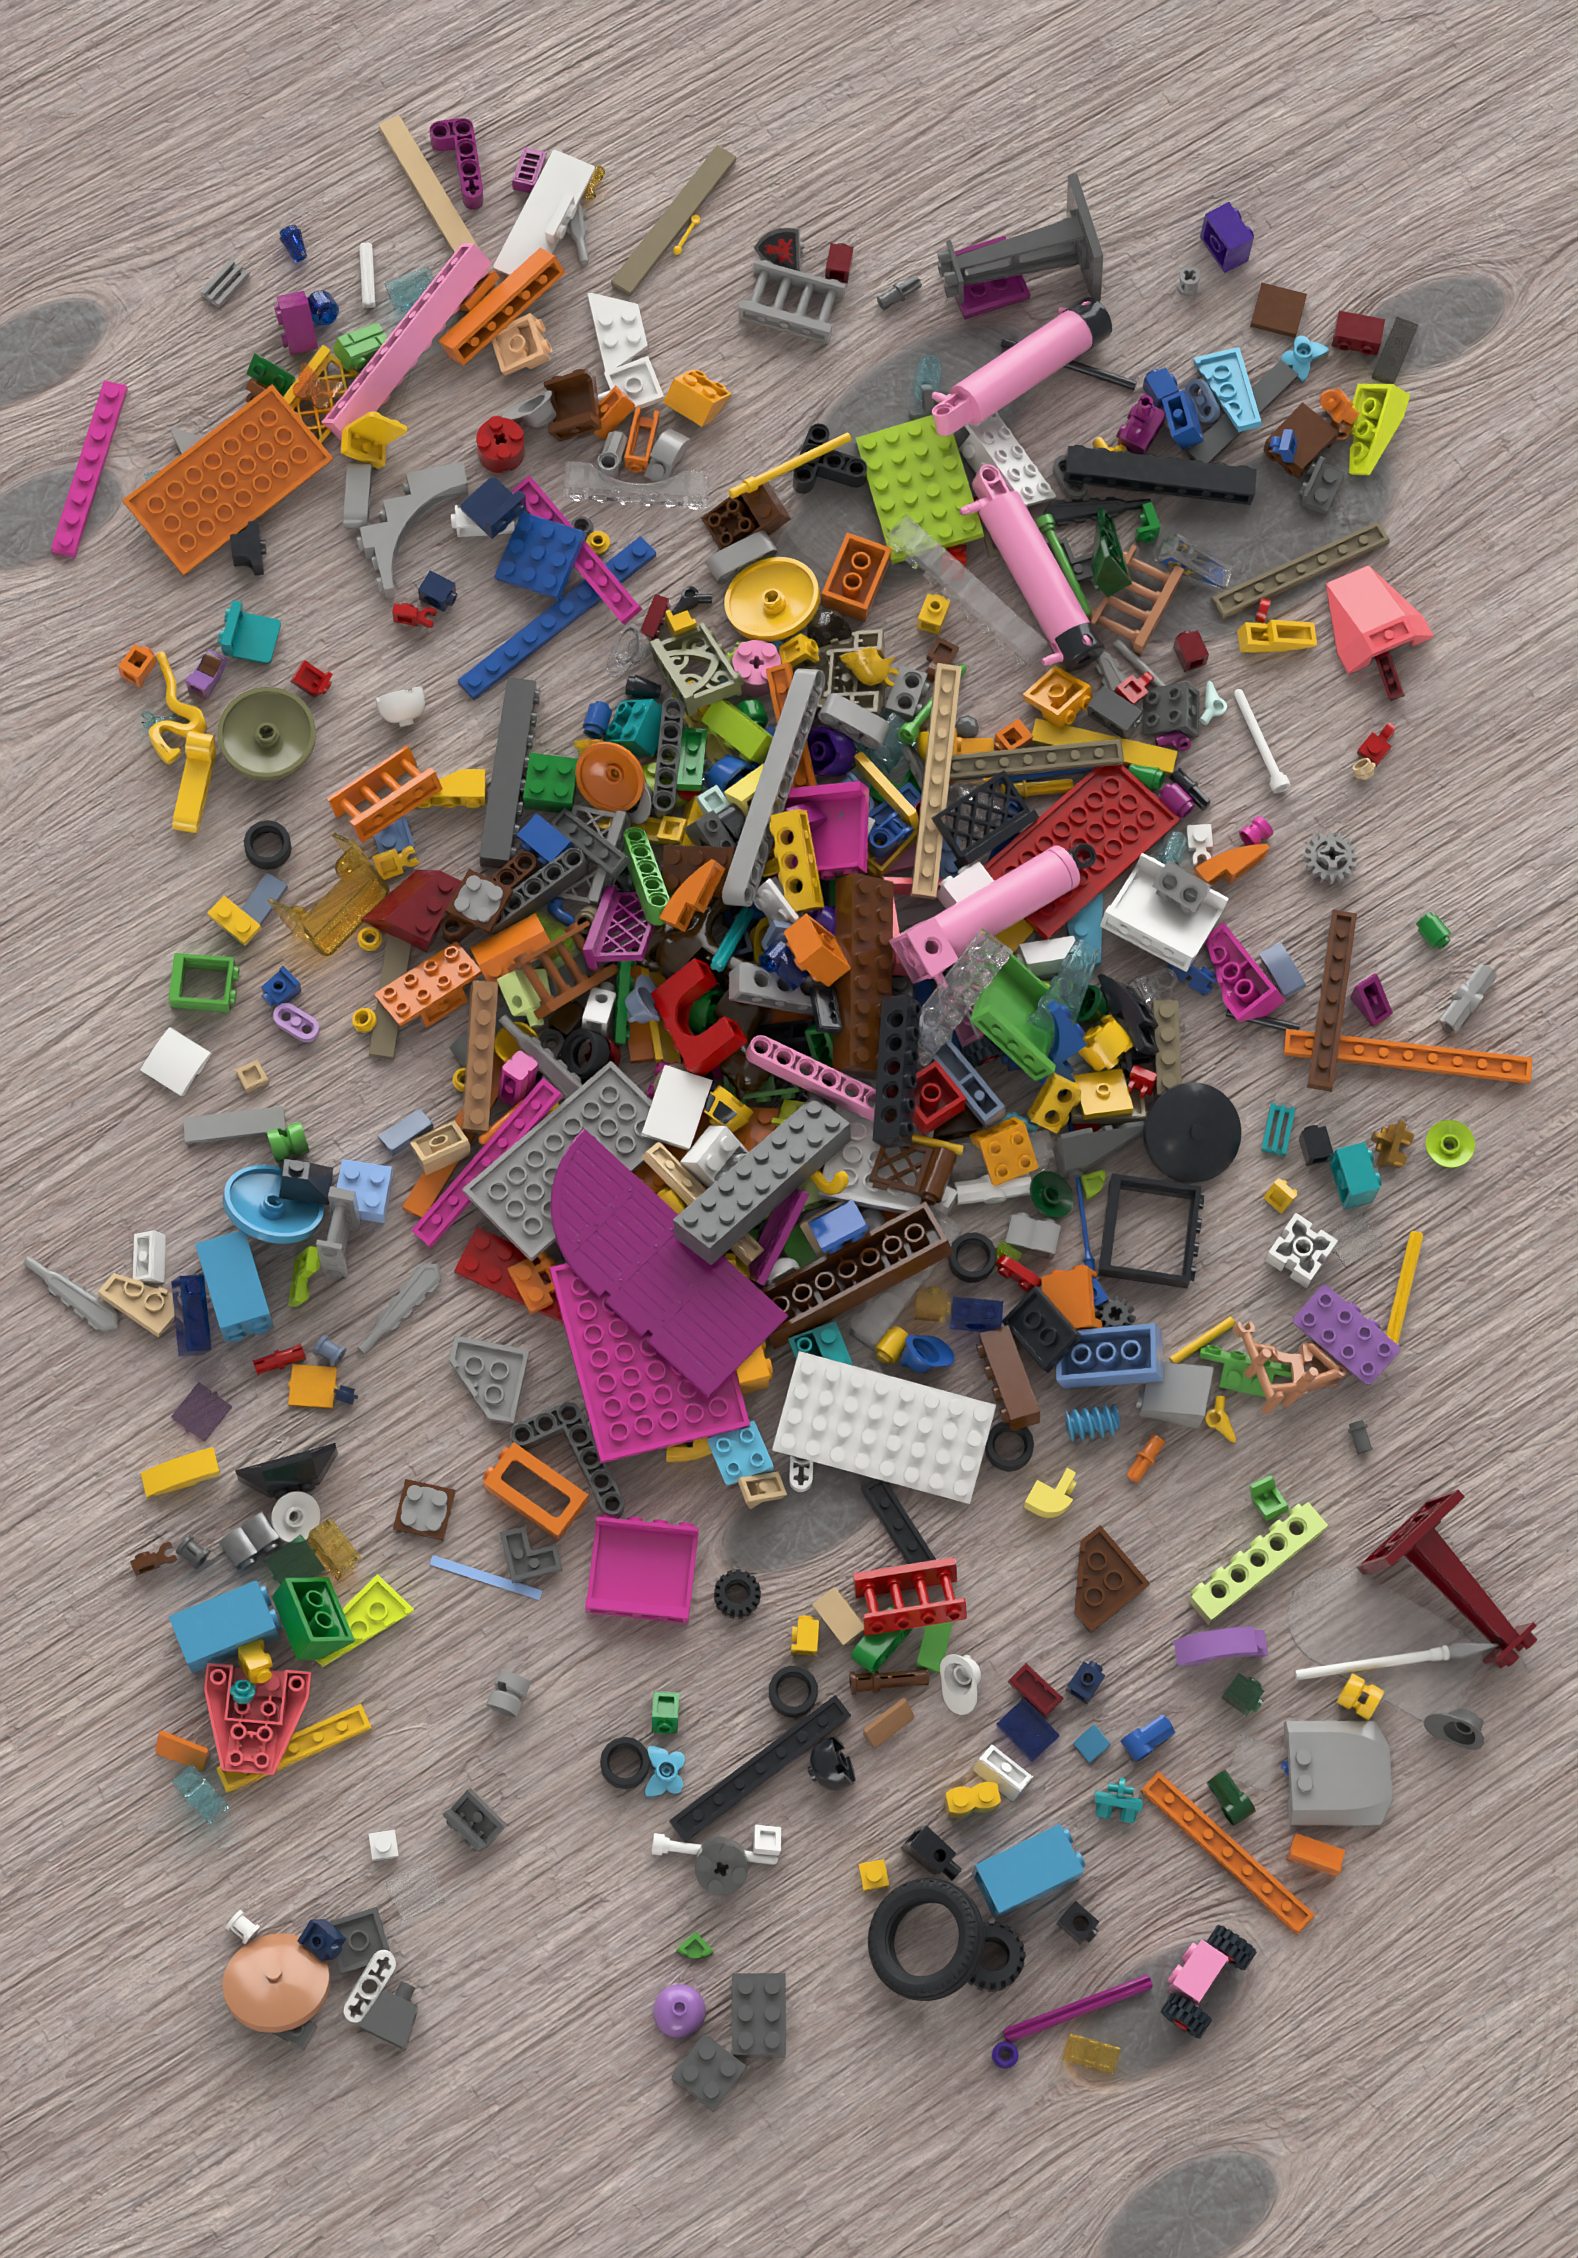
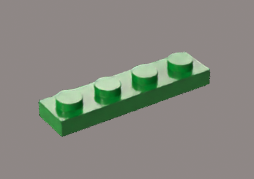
(623, 986)

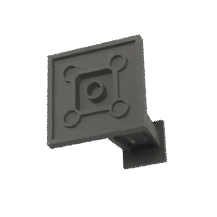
(1042, 249)

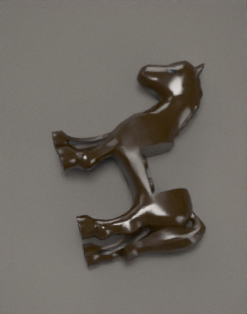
(676, 949)

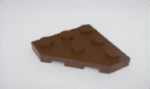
(1104, 1580)

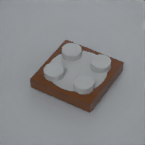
(479, 901)
(424, 1509)

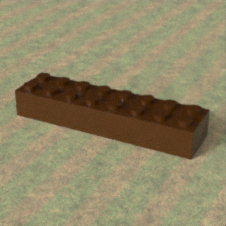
(863, 934)
(857, 1272)

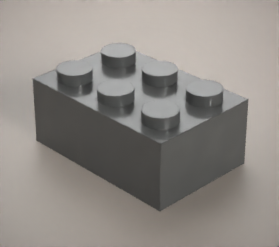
(759, 2015)

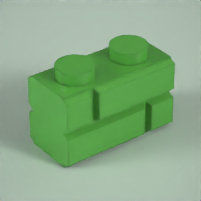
(359, 346)

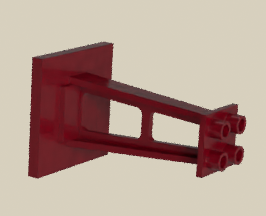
(1440, 1565)

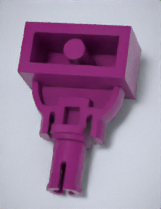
(1142, 427)

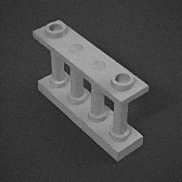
(791, 322)
(345, 1219)

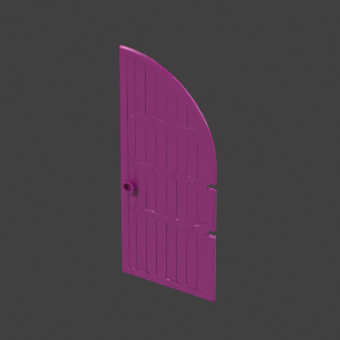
(625, 1245)

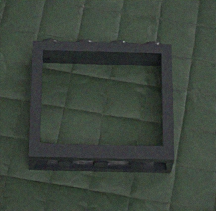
(1155, 1187)

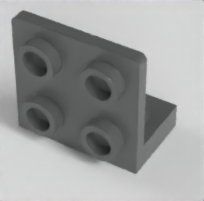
(1171, 709)

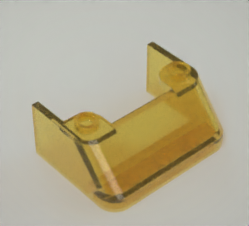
(342, 907)

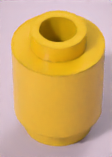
(891, 1345)

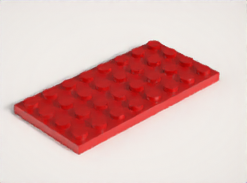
(1102, 810)

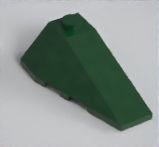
(1108, 558)

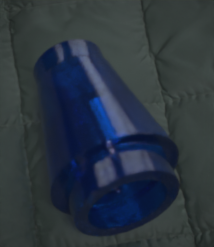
(293, 241)

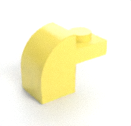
(1051, 1502)

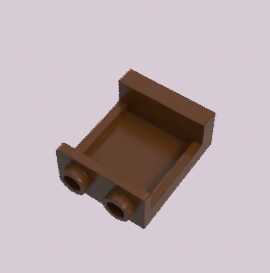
(575, 405)
(1312, 436)

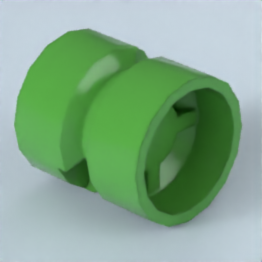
(288, 1142)

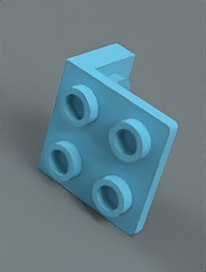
(740, 1454)

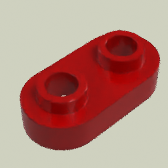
(1011, 1269)

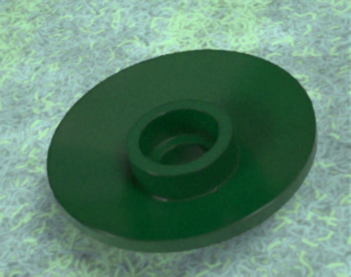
(1051, 1194)

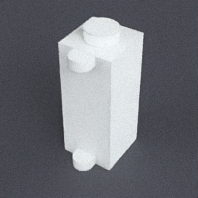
(1045, 955)

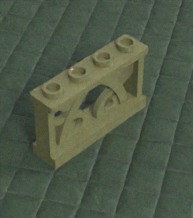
(698, 694)

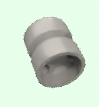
(508, 1693)

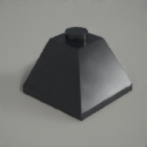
(305, 1182)

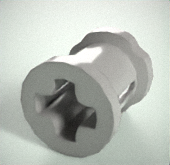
(1190, 282)

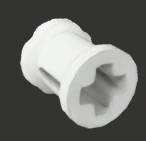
(242, 1927)

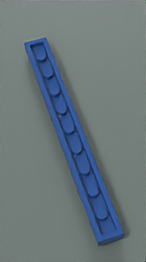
(551, 622)

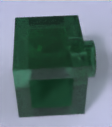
(1244, 1694)

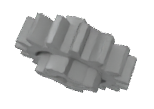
(1339, 853)

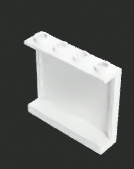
(1158, 923)

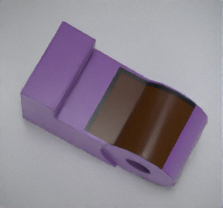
(206, 674)

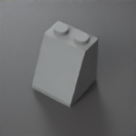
(1179, 1397)

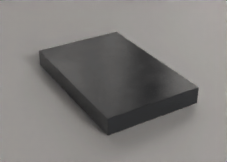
(1042, 1329)

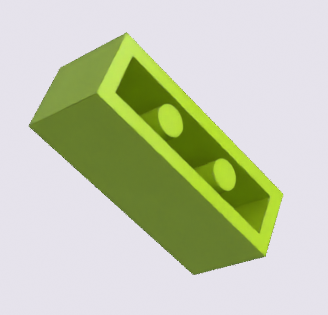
(738, 731)

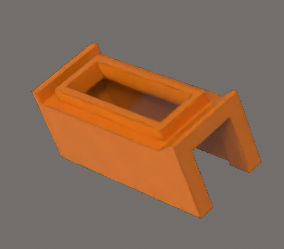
(636, 463)

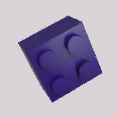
(1227, 237)

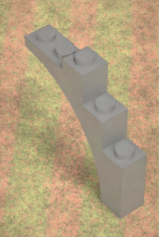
(422, 493)

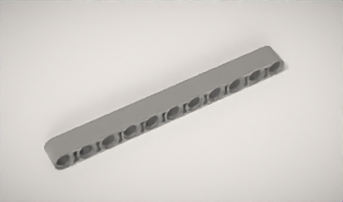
(773, 786)

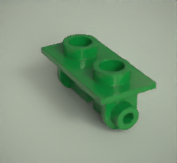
(269, 374)

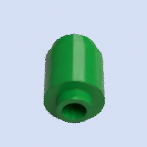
(1434, 931)

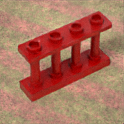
(908, 1577)

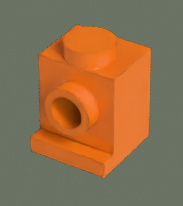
(135, 656)
(1013, 732)

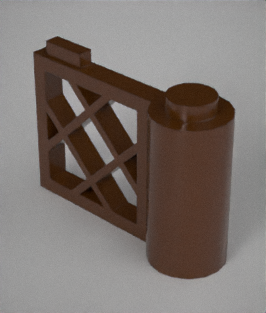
(932, 1177)

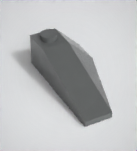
(1084, 1149)

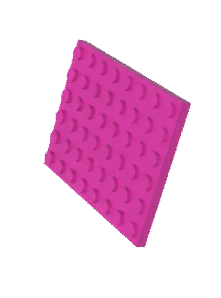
(628, 1387)

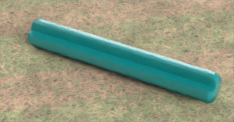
(732, 938)

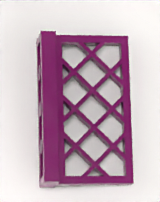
(605, 925)
(776, 1234)

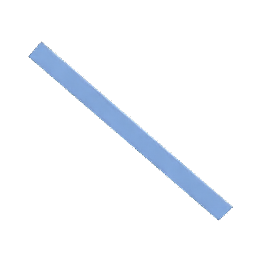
(485, 1577)

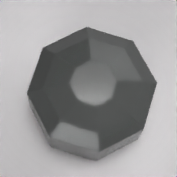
(967, 727)

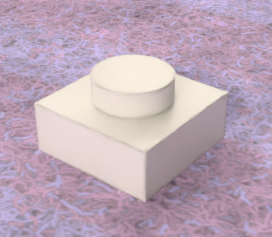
(767, 1840)
(383, 1845)

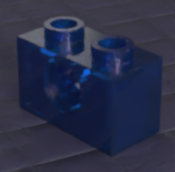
(975, 1314)

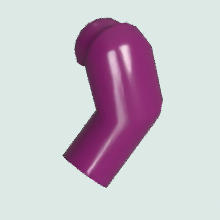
(1174, 739)

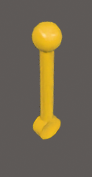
(695, 220)

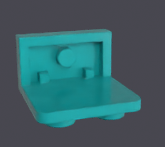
(248, 635)

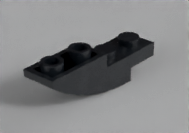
(1131, 1008)

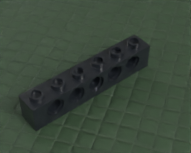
(896, 1071)

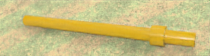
(751, 484)

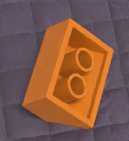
(498, 951)

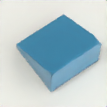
(1091, 1743)

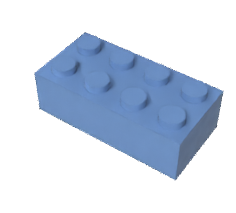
(1113, 1357)

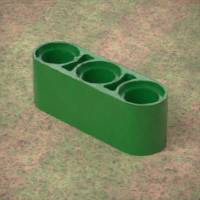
(877, 1648)

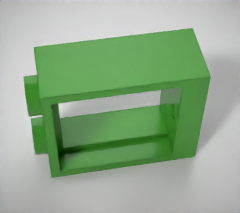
(217, 963)

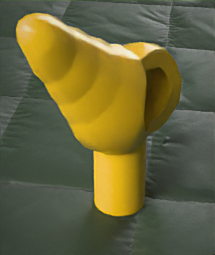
(1219, 1419)

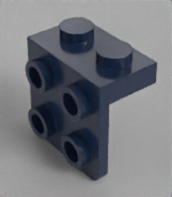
(493, 506)

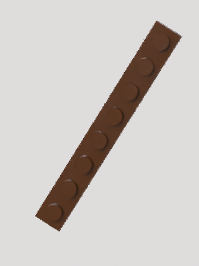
(1332, 1000)

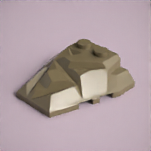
(841, 679)

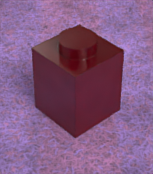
(839, 262)
(1190, 650)

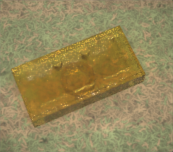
(1091, 2053)

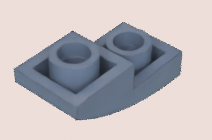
(1282, 969)

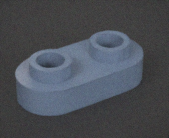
(1203, 401)

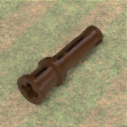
(877, 1681)

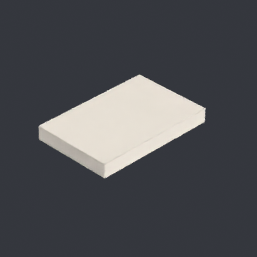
(676, 1107)

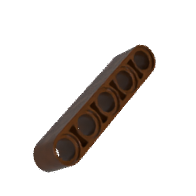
(509, 871)

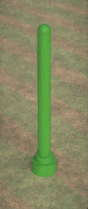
(1046, 526)
(910, 731)

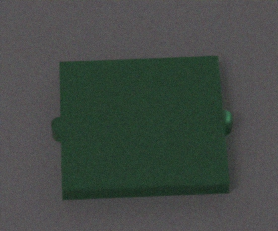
(294, 1561)

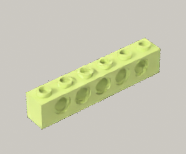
(1311, 1526)

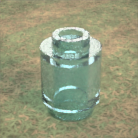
(1172, 848)

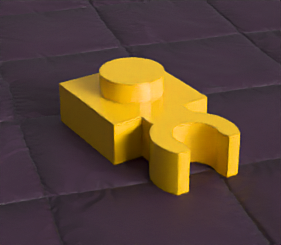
(391, 863)

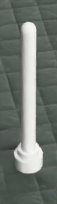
(1278, 781)
(662, 1845)

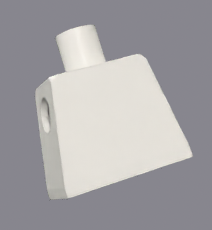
(600, 1009)

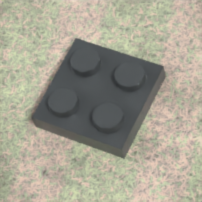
(363, 1939)

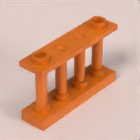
(392, 807)

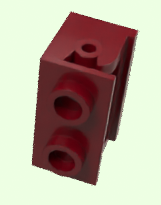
(1358, 333)

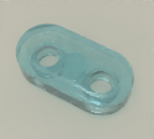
(927, 375)

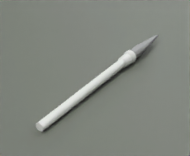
(1458, 1650)

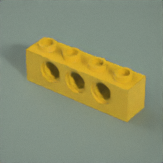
(806, 871)

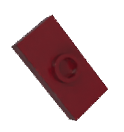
(1035, 1690)

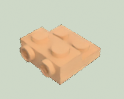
(522, 345)

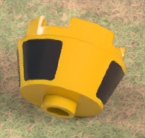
(726, 1110)

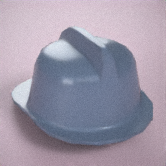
(640, 1002)

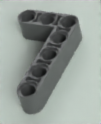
(580, 1450)

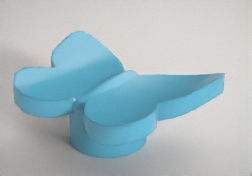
(1303, 355)
(665, 1772)

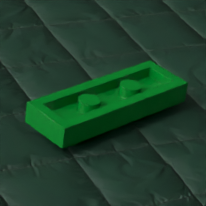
(692, 759)

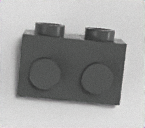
(474, 1821)

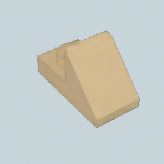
(761, 1488)

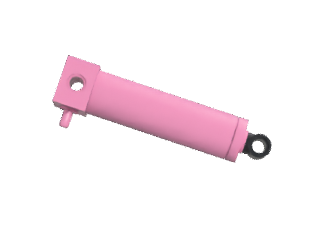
(939, 941)

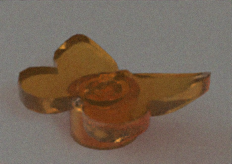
(315, 389)

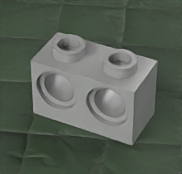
(904, 695)
(1184, 881)

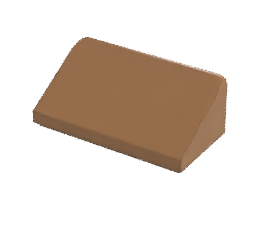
(888, 1723)

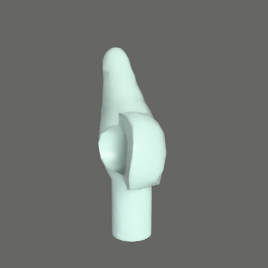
(1213, 704)

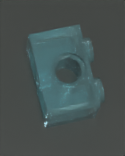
(200, 1794)

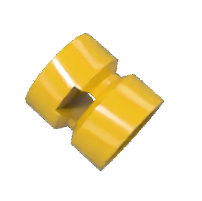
(1353, 1690)

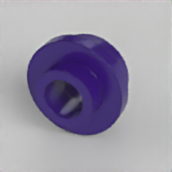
(1005, 2046)

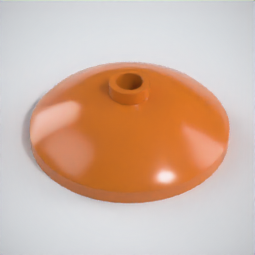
(602, 785)

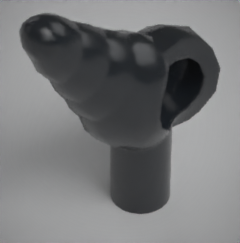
(690, 599)

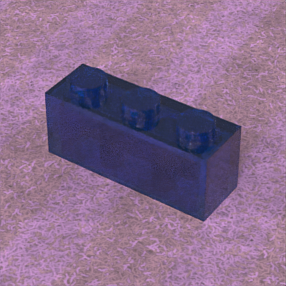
(191, 1315)

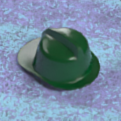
(1093, 1006)

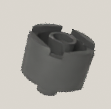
(717, 1880)

